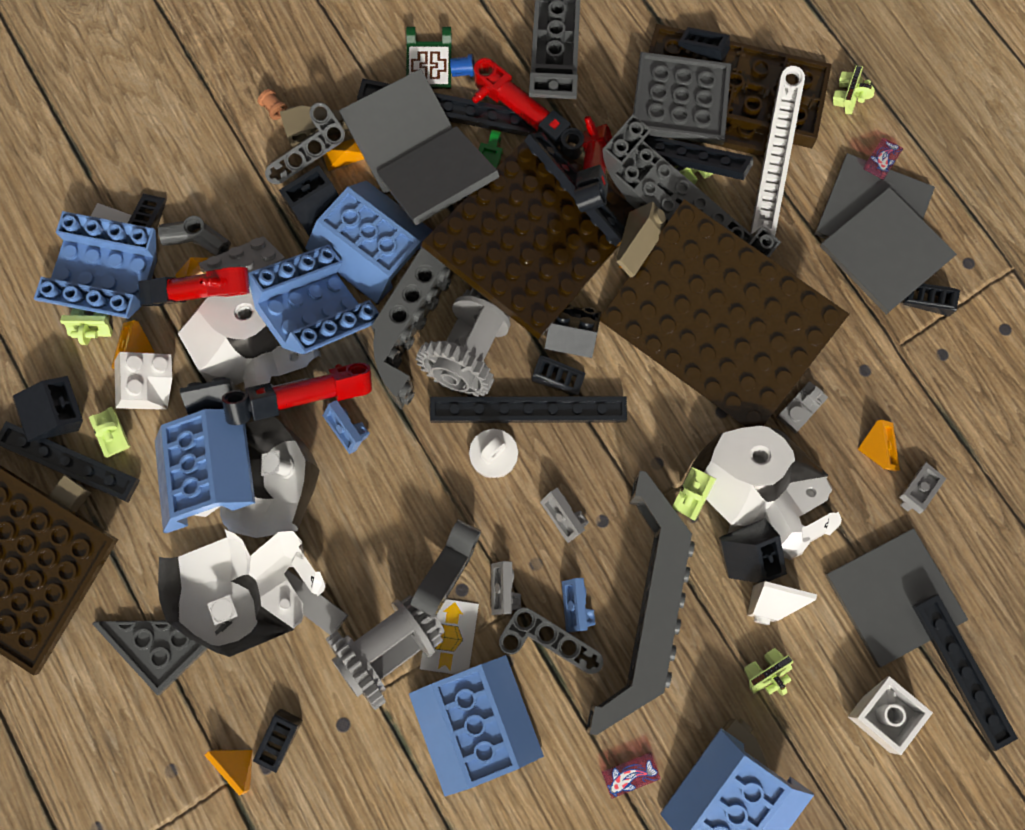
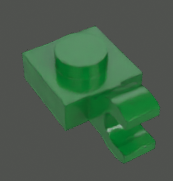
(492, 151)

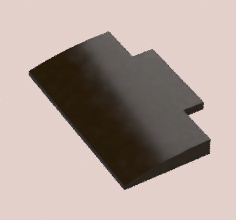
(754, 89)

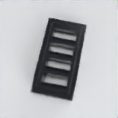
(714, 45)
(139, 212)
(934, 290)
(561, 368)
(288, 720)

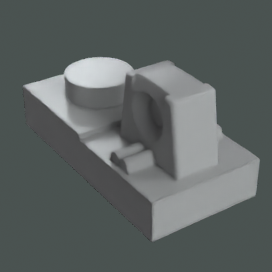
(802, 407)
(922, 488)
(560, 512)
(502, 599)

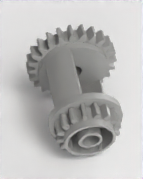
(460, 359)
(384, 649)

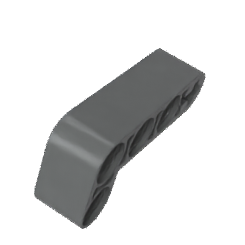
(302, 147)
(446, 569)
(553, 645)

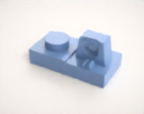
(349, 434)
(574, 600)

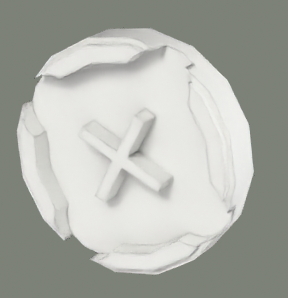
(493, 453)

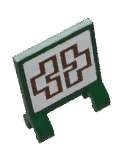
(430, 57)

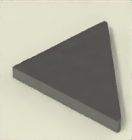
(153, 649)

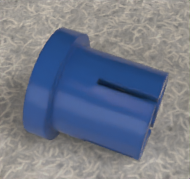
(462, 66)

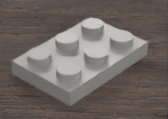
(252, 255)

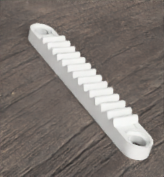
(778, 151)

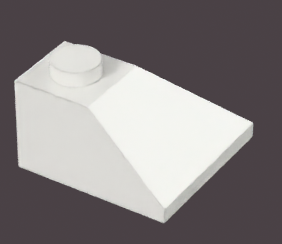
(773, 602)

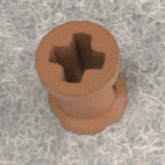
(271, 103)

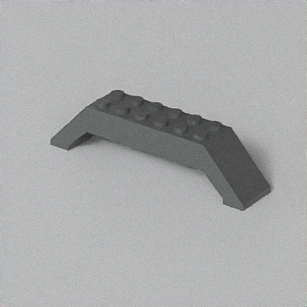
(555, 49)
(658, 611)

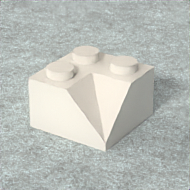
(142, 380)
(890, 715)

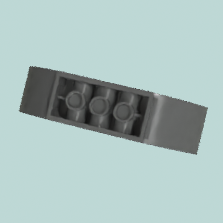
(648, 177)
(403, 317)

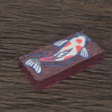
(883, 158)
(630, 775)

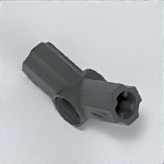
(182, 232)

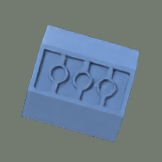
(369, 237)
(99, 265)
(307, 301)
(201, 467)
(475, 726)
(734, 793)

